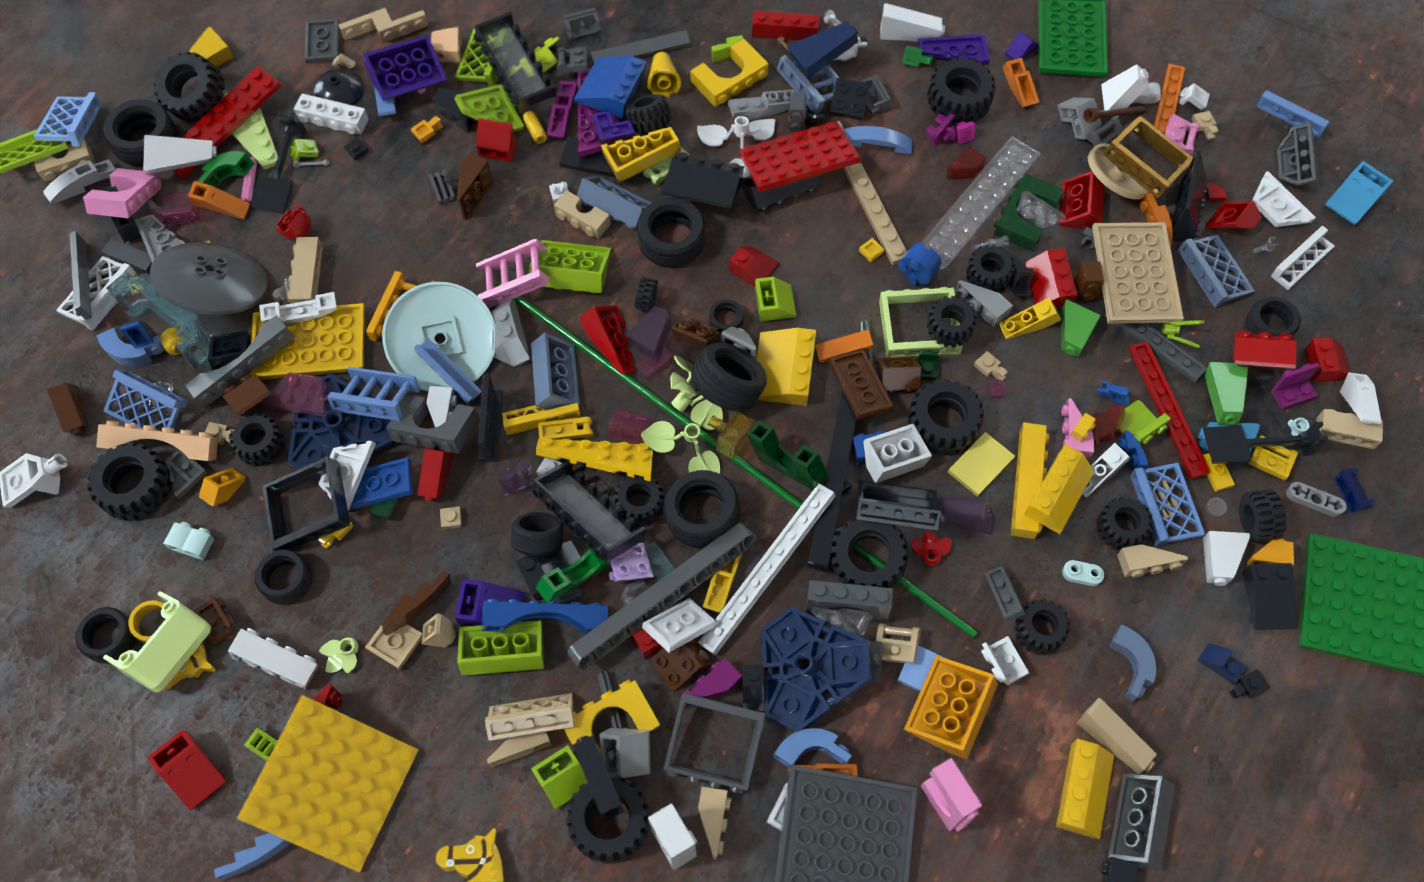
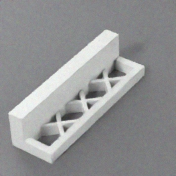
(1299, 253)

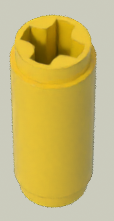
(534, 127)

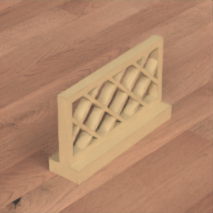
(530, 716)

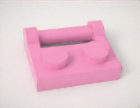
(1176, 131)

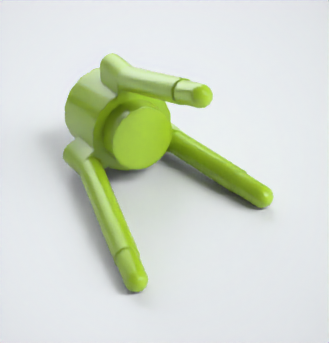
(1173, 328)

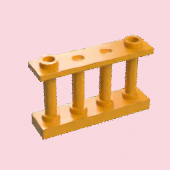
(391, 294)

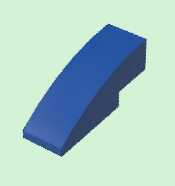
(138, 333)

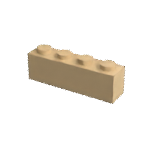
(305, 269)

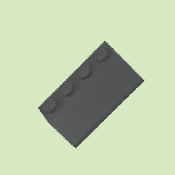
(1142, 820)

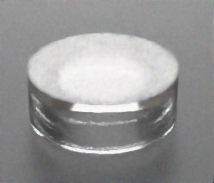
(1215, 507)

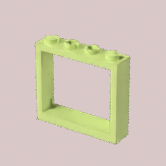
(908, 349)

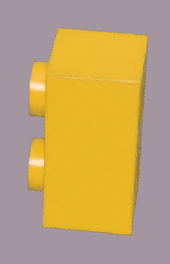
(1083, 426)

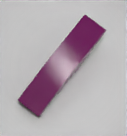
(562, 109)

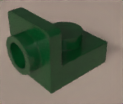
(928, 362)

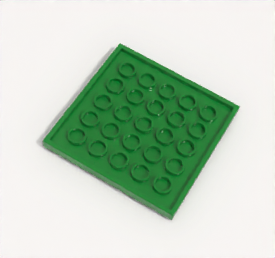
(1363, 604)

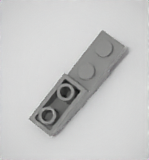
(760, 107)
(73, 181)

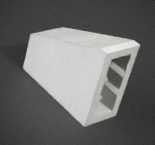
(1124, 88)
(1223, 555)

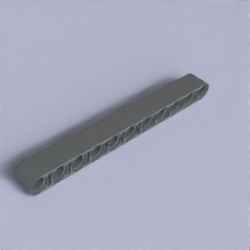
(661, 596)

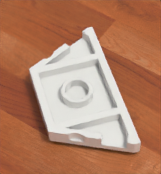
(1279, 204)
(352, 463)

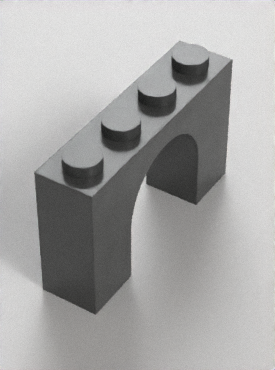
(447, 437)
(868, 598)

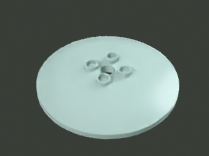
(437, 310)

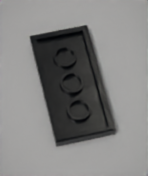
(591, 163)

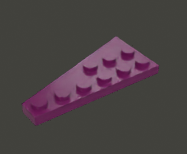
(587, 135)

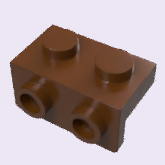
(220, 622)

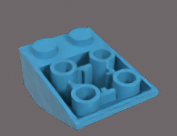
(1359, 192)

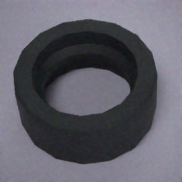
(726, 304)

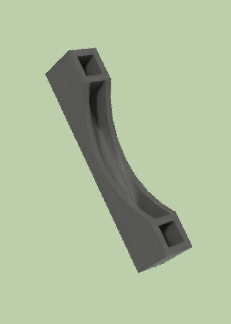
(270, 339)

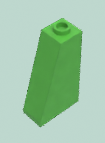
(1227, 390)

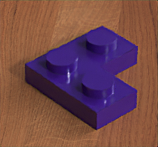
(610, 131)

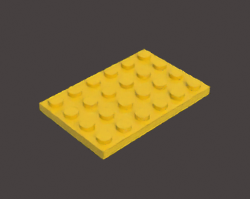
(319, 345)

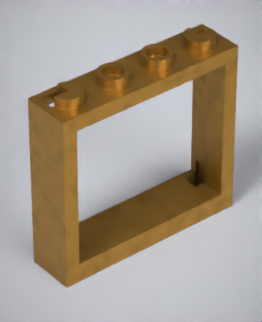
(1138, 169)

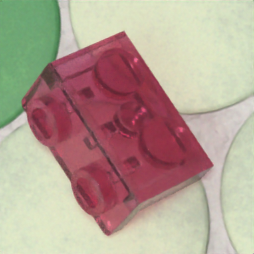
(628, 426)

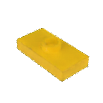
(1219, 475)

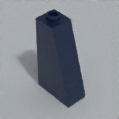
(822, 48)

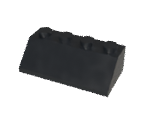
(778, 195)

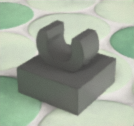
(1089, 236)

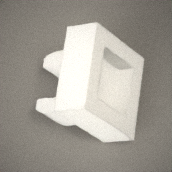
(557, 190)

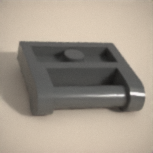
(577, 57)
(1113, 123)

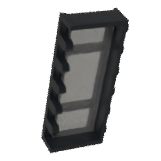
(514, 61)
(586, 512)

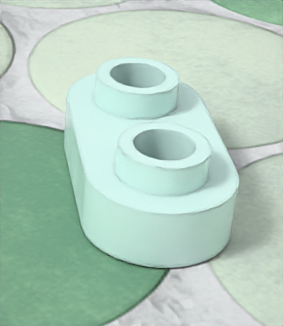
(1083, 573)

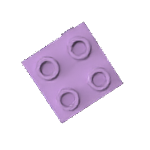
(631, 565)

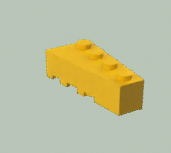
(640, 153)

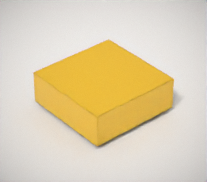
(871, 250)

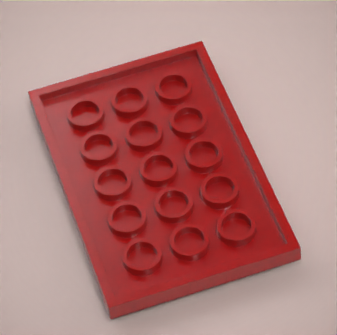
(798, 156)

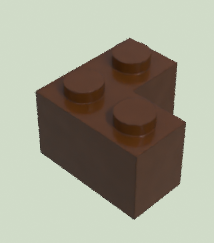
(1089, 281)

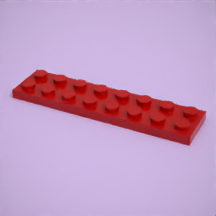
(232, 111)

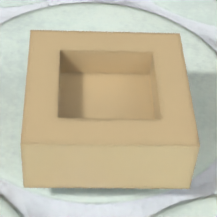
(451, 518)

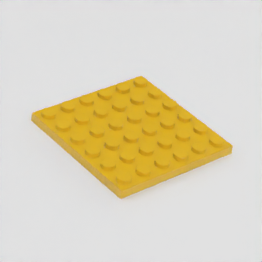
(328, 784)

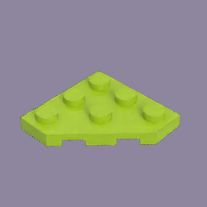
(489, 104)

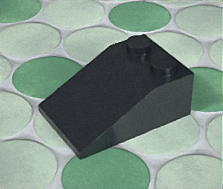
(534, 567)
(1271, 595)

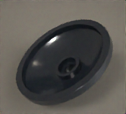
(338, 86)

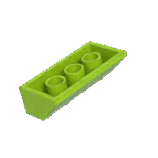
(495, 652)

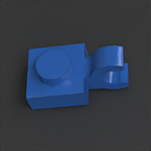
(1117, 394)

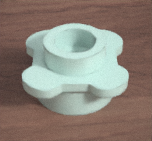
(1301, 422)

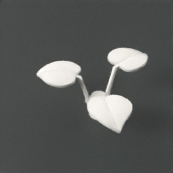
(715, 134)

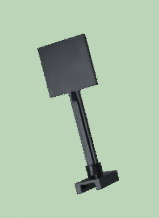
(272, 192)
(1229, 443)

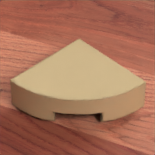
(343, 61)

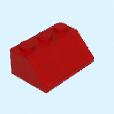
(1082, 201)
(1052, 277)
(1264, 349)

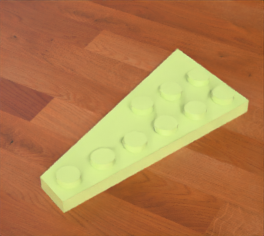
(257, 140)

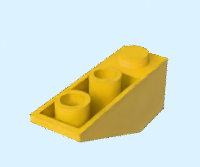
(1030, 320)

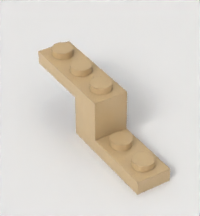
(384, 26)

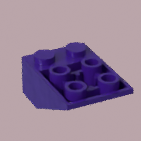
(472, 598)

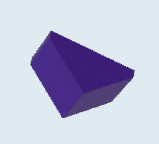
(1021, 46)

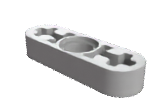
(1331, 499)

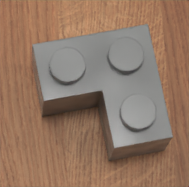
(1073, 111)

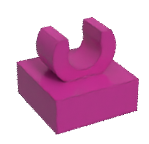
(965, 132)

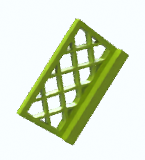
(489, 74)
(26, 149)

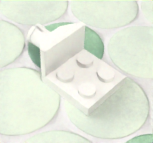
(29, 475)

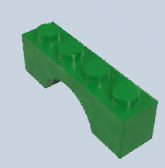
(563, 580)

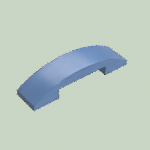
(879, 136)

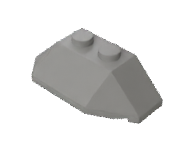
(509, 335)

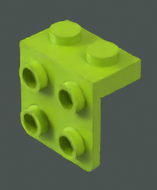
(1142, 422)

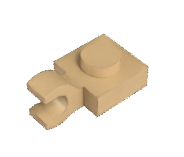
(1206, 124)
(990, 365)

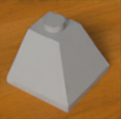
(740, 339)

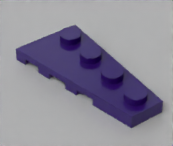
(956, 47)

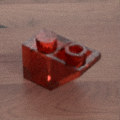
(967, 165)
(1107, 423)

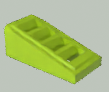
(254, 739)

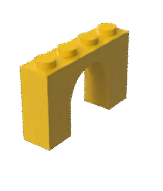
(720, 89)
(628, 698)

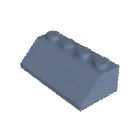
(612, 199)
(554, 372)

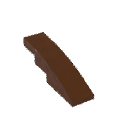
(411, 607)

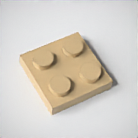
(396, 646)

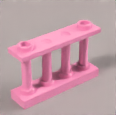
(522, 283)

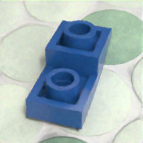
(1132, 448)

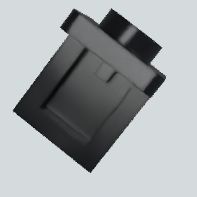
(1020, 282)

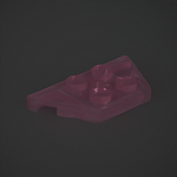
(298, 394)

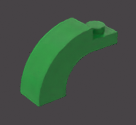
(224, 166)

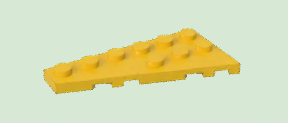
(603, 455)

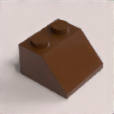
(899, 373)
(245, 394)

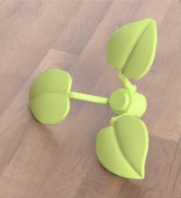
(687, 392)
(661, 436)

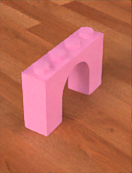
(133, 192)
(951, 796)

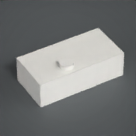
(673, 836)

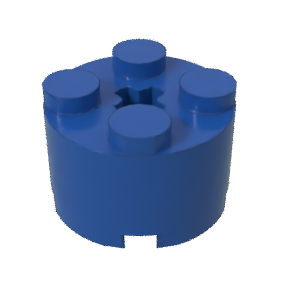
(920, 264)

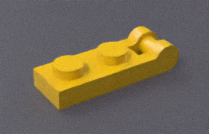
(566, 429)

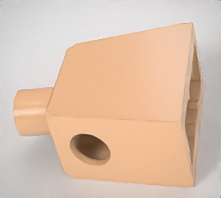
(447, 45)

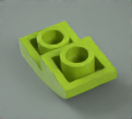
(722, 51)

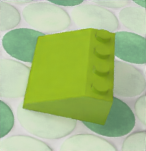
(574, 266)

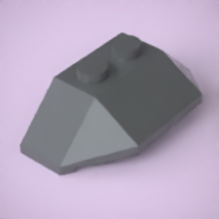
(1298, 156)

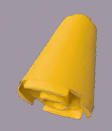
(663, 76)

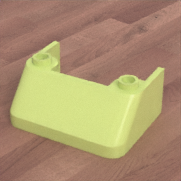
(166, 649)

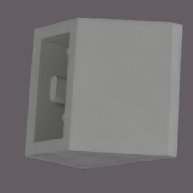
(626, 752)

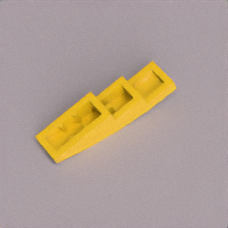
(721, 586)

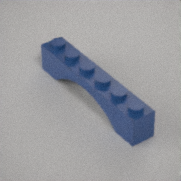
(499, 615)

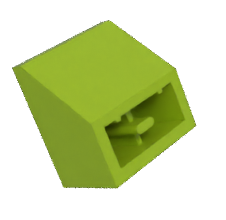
(774, 299)
(560, 776)

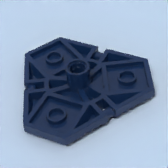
(322, 436)
(836, 666)

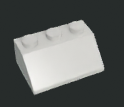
(895, 453)

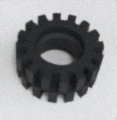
(646, 294)

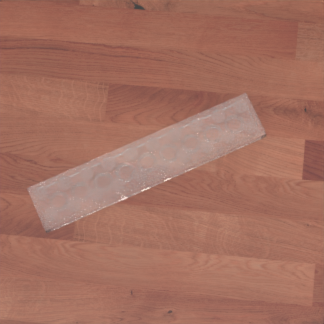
(980, 200)

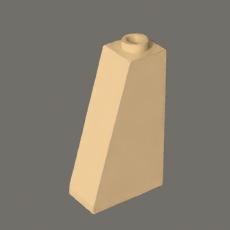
(1117, 736)

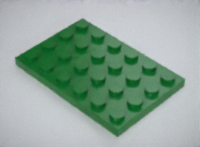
(1072, 37)

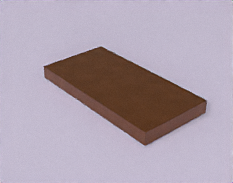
(861, 384)

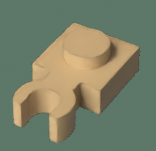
(220, 431)

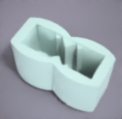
(189, 541)

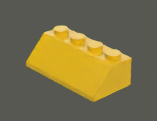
(1060, 489)
(1085, 789)

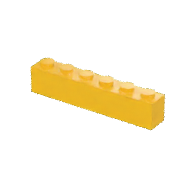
(1028, 477)

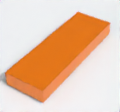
(844, 345)

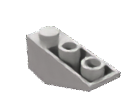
(987, 303)

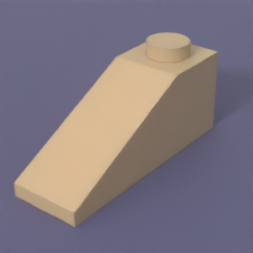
(518, 747)

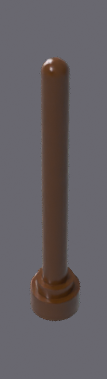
(1092, 114)

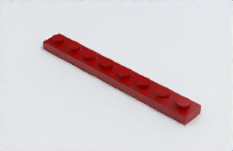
(1166, 403)

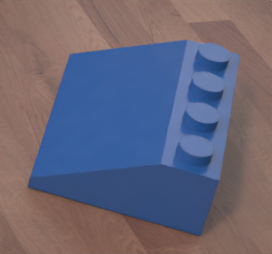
(612, 84)

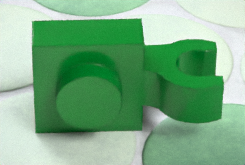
(914, 56)

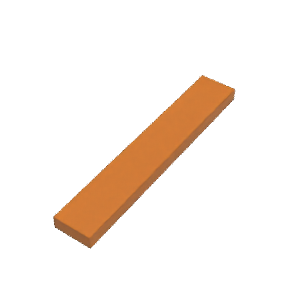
(1169, 96)

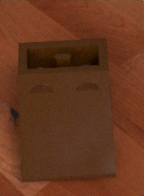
(474, 181)
(695, 335)

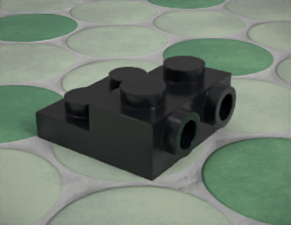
(227, 348)

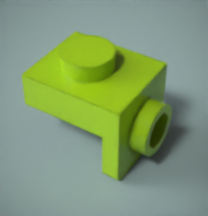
(303, 148)

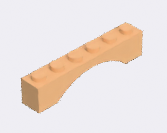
(192, 445)

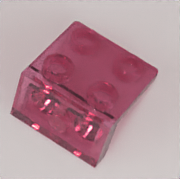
(177, 209)

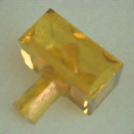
(732, 434)

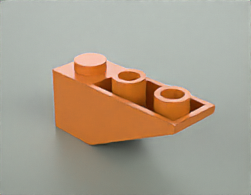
(216, 200)

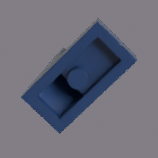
(1220, 661)

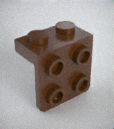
(680, 663)

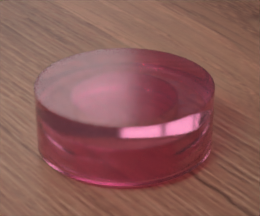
(996, 388)

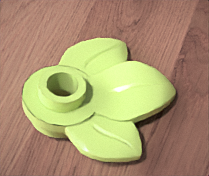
(338, 656)

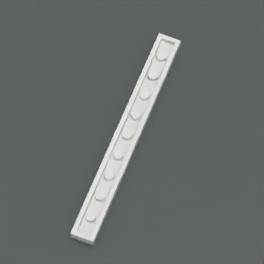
(767, 568)

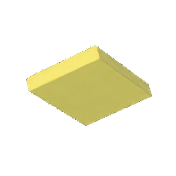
(981, 464)

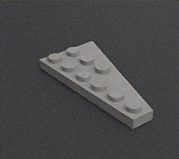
(156, 236)

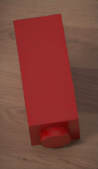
(434, 473)

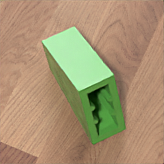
(1076, 327)

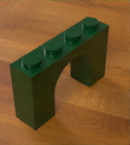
(1011, 224)
(803, 467)

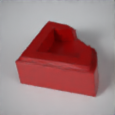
(1215, 193)

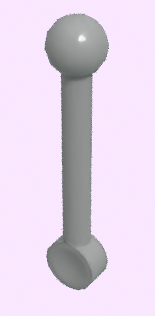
(297, 164)

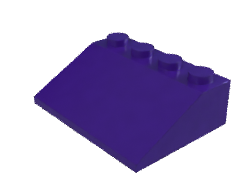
(404, 67)

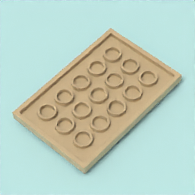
(1137, 273)

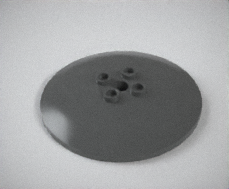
(229, 288)

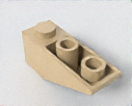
(1144, 559)
(711, 811)

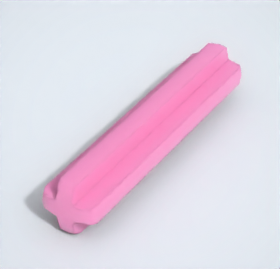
(248, 183)

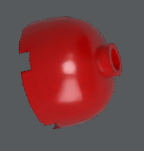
(294, 224)

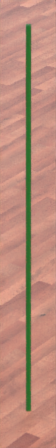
(738, 460)

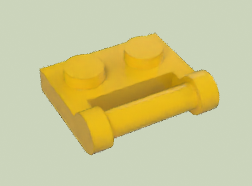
(1273, 463)

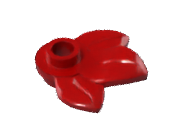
(931, 545)

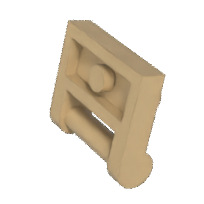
(898, 650)

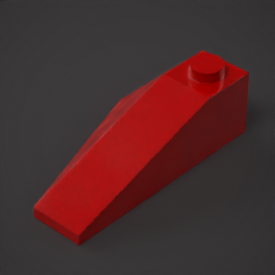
(605, 329)

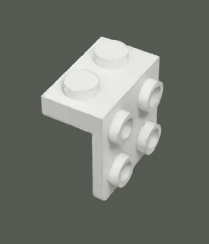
(1006, 661)

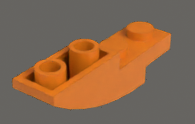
(1156, 213)

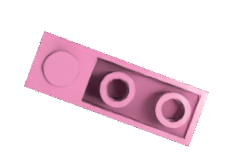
(1072, 417)

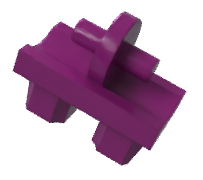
(944, 131)

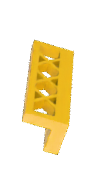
(530, 421)

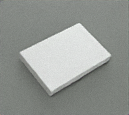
(679, 625)

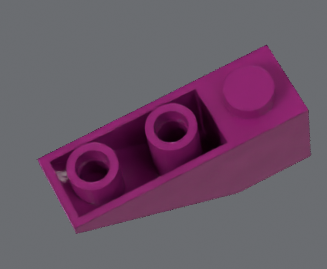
(717, 683)

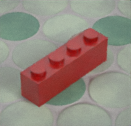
(785, 25)

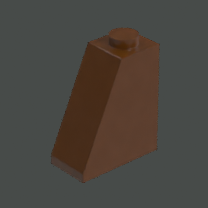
(68, 407)

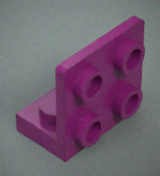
(1295, 387)

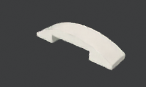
(300, 311)

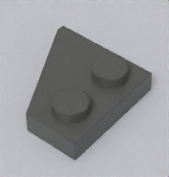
(183, 473)

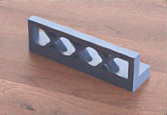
(1291, 112)
(447, 371)

